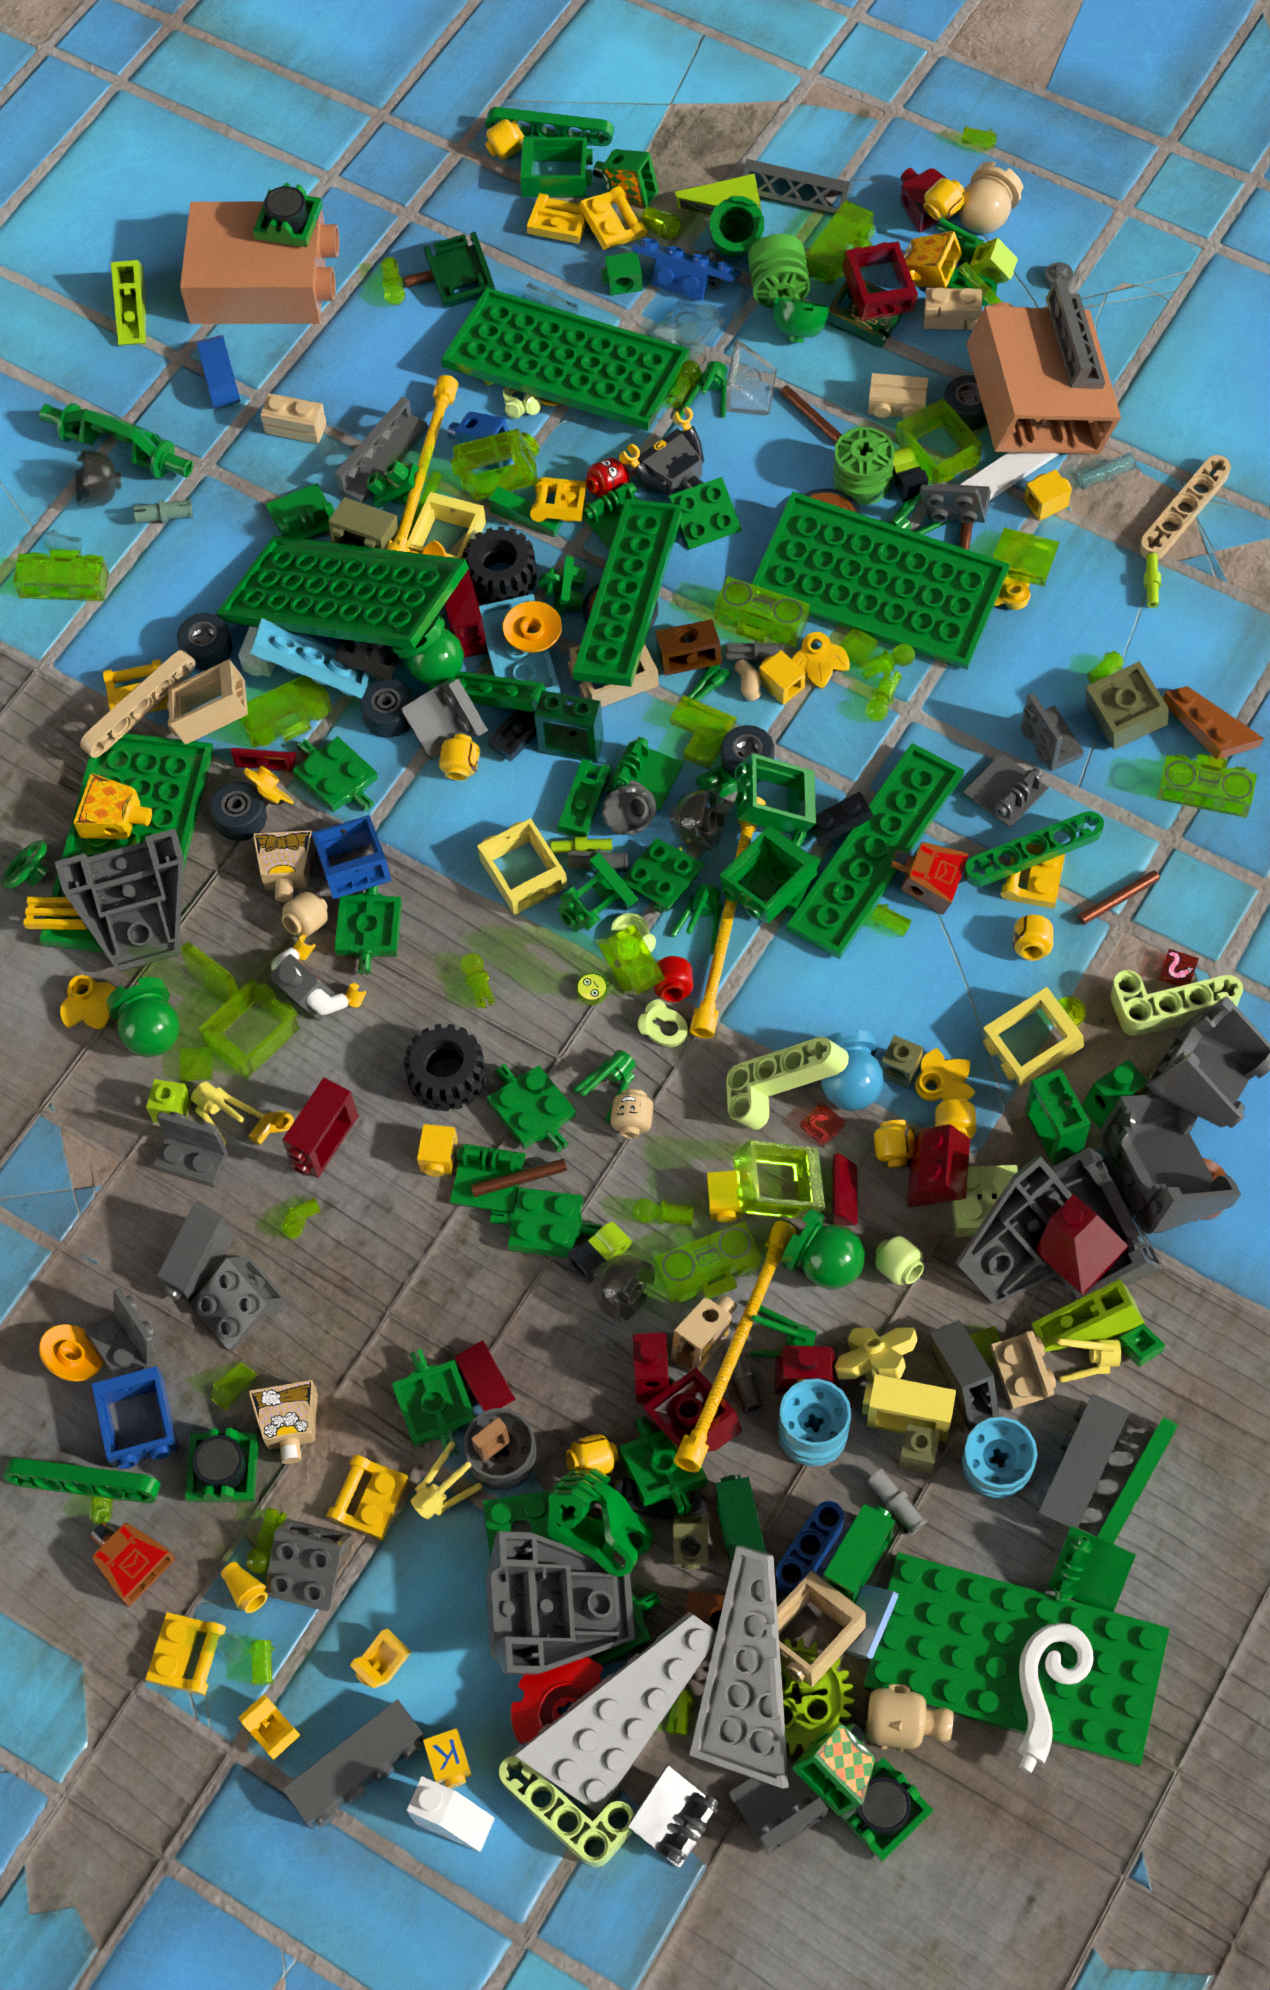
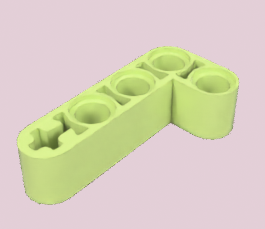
(1176, 998)
(755, 1080)
(562, 1806)

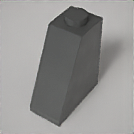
(194, 1252)
(965, 1372)

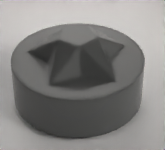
(1058, 271)

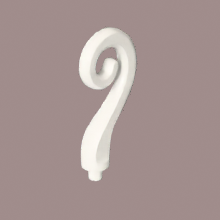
(1039, 1732)

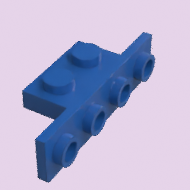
(682, 271)

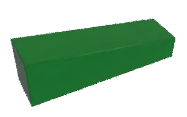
(518, 510)

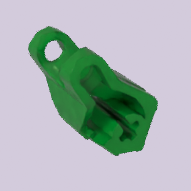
(578, 1528)

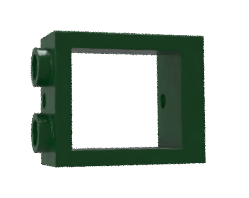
(567, 740)
(738, 1515)

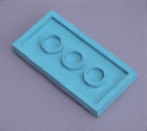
(307, 657)
(507, 660)

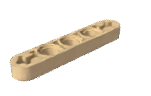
(1191, 497)
(137, 704)

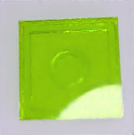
(1027, 554)
(208, 972)

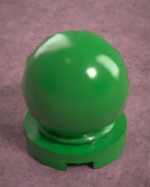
(736, 226)
(435, 656)
(144, 1017)
(828, 1253)

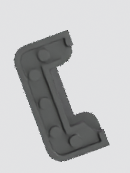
(1212, 1064)
(1161, 1165)
(1095, 1184)

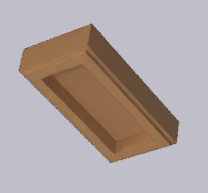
(491, 1439)

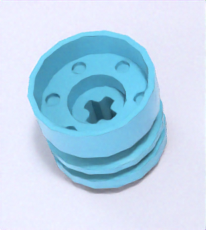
(815, 1404)
(1008, 1441)

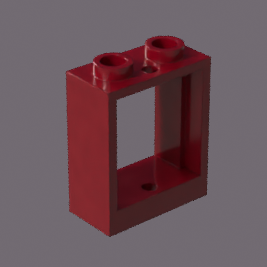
(886, 302)
(466, 618)
(320, 1128)

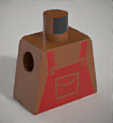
(931, 874)
(129, 1559)

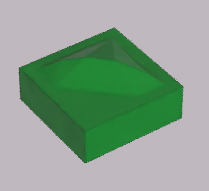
(718, 780)
(1141, 1344)

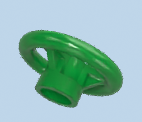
(26, 867)

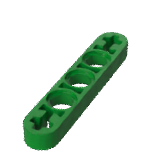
(600, 130)
(1042, 837)
(82, 1480)
(1138, 1480)

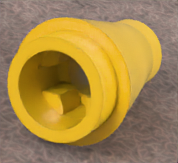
(245, 1589)

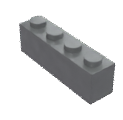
(1082, 1465)
(354, 1765)

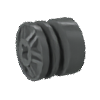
(521, 1449)

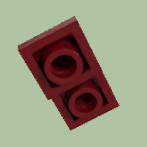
(484, 1377)

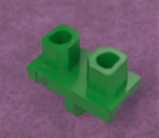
(394, 487)
(561, 584)

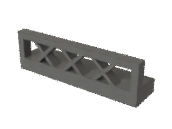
(799, 176)
(1074, 337)
(385, 443)

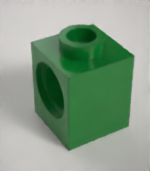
(622, 273)

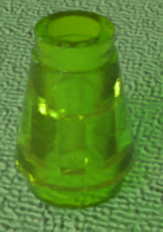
(662, 222)

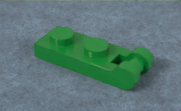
(584, 798)

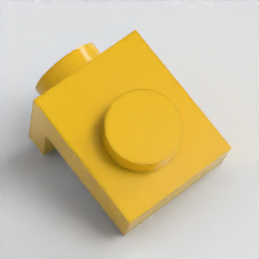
(380, 1660)
(268, 1726)

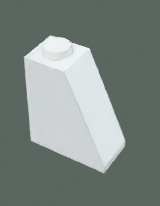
(449, 1814)

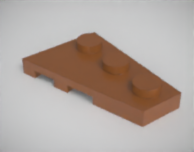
(1210, 724)

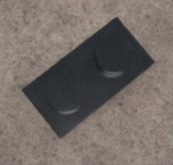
(514, 734)
(841, 818)

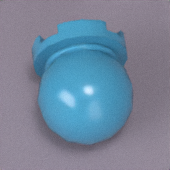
(861, 1079)

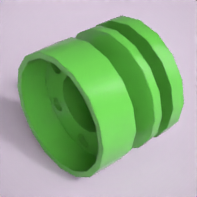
(778, 269)
(864, 465)

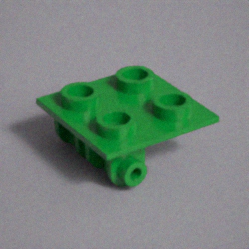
(606, 512)
(301, 513)
(706, 513)
(649, 768)
(662, 874)
(480, 1165)
(1090, 1570)

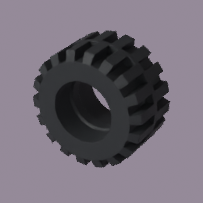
(500, 547)
(438, 1045)

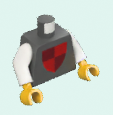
(306, 987)

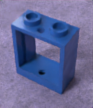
(357, 873)
(126, 1387)

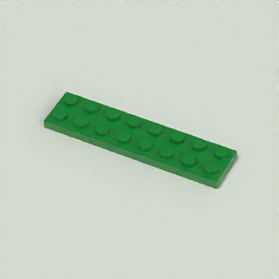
(628, 593)
(861, 866)

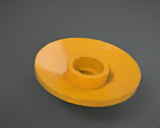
(532, 617)
(69, 1353)

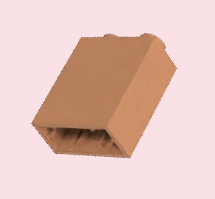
(251, 280)
(1028, 387)

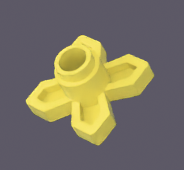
(875, 1354)

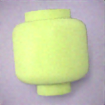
(899, 1260)

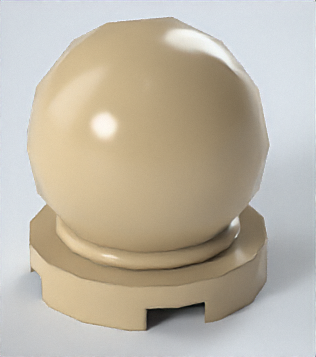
(989, 198)

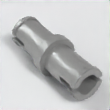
(896, 1502)

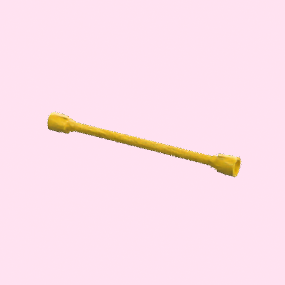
(444, 394)
(705, 1017)
(693, 1447)

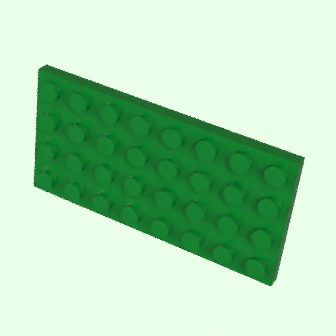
(566, 358)
(882, 579)
(344, 591)
(166, 779)
(962, 1646)

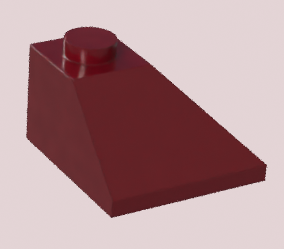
(1079, 1245)
(680, 1407)

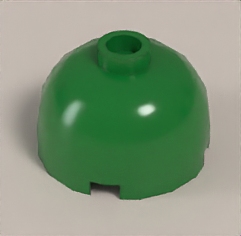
(799, 318)

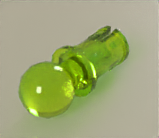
(392, 282)
(689, 373)
(902, 655)
(882, 696)
(477, 978)
(646, 1210)
(259, 1557)

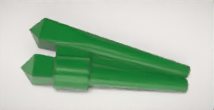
(711, 680)

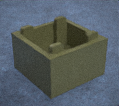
(362, 525)
(1126, 705)

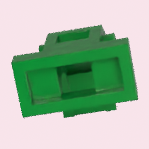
(608, 887)

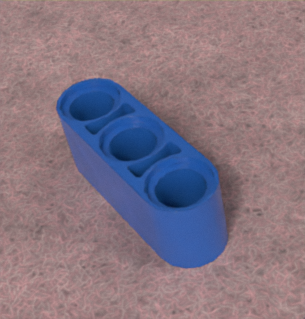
(218, 371)
(813, 1532)

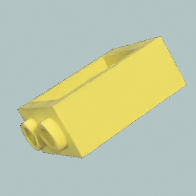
(450, 511)
(535, 889)
(1071, 1042)
(899, 1402)

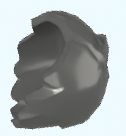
(629, 809)

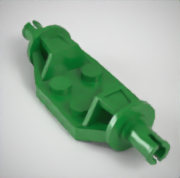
(144, 443)

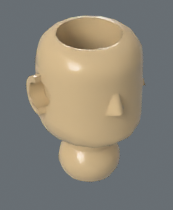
(901, 1720)

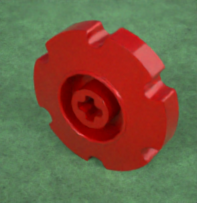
(547, 1692)

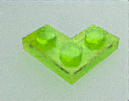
(708, 730)

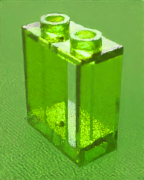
(928, 420)
(490, 451)
(637, 967)
(213, 1028)
(805, 1173)

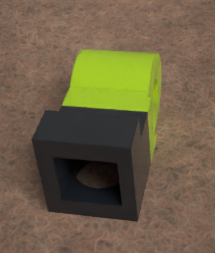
(907, 473)
(602, 1246)

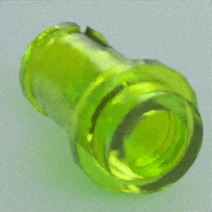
(979, 138)
(1110, 664)
(891, 919)
(261, 1662)
(680, 1713)

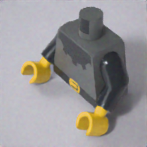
(670, 463)

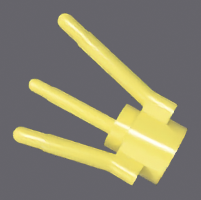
(213, 1100)
(1102, 1352)
(430, 1498)

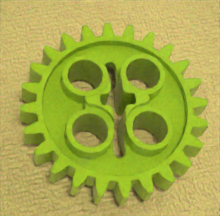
(803, 1728)

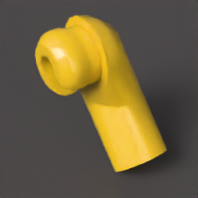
(270, 1123)

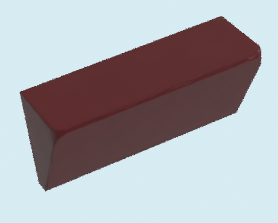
(267, 758)
(844, 1191)

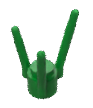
(967, 241)
(712, 379)
(900, 519)
(703, 903)
(614, 1068)
(797, 1333)

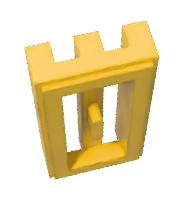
(52, 906)

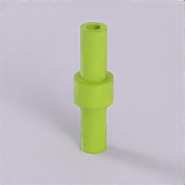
(1152, 580)
(581, 844)

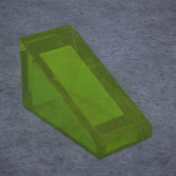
(232, 1384)

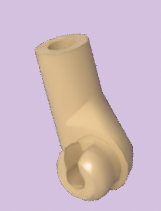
(749, 680)

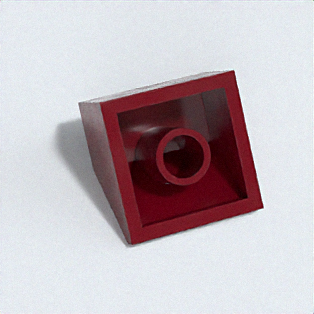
(939, 1166)

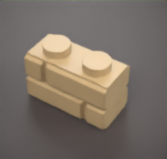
(952, 308)
(896, 395)
(293, 418)

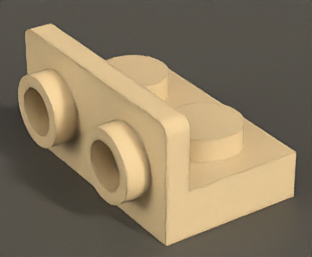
(1023, 1369)

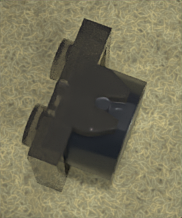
(369, 657)

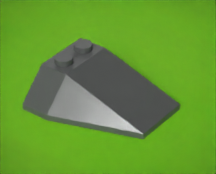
(130, 898)
(1003, 1249)
(552, 1604)

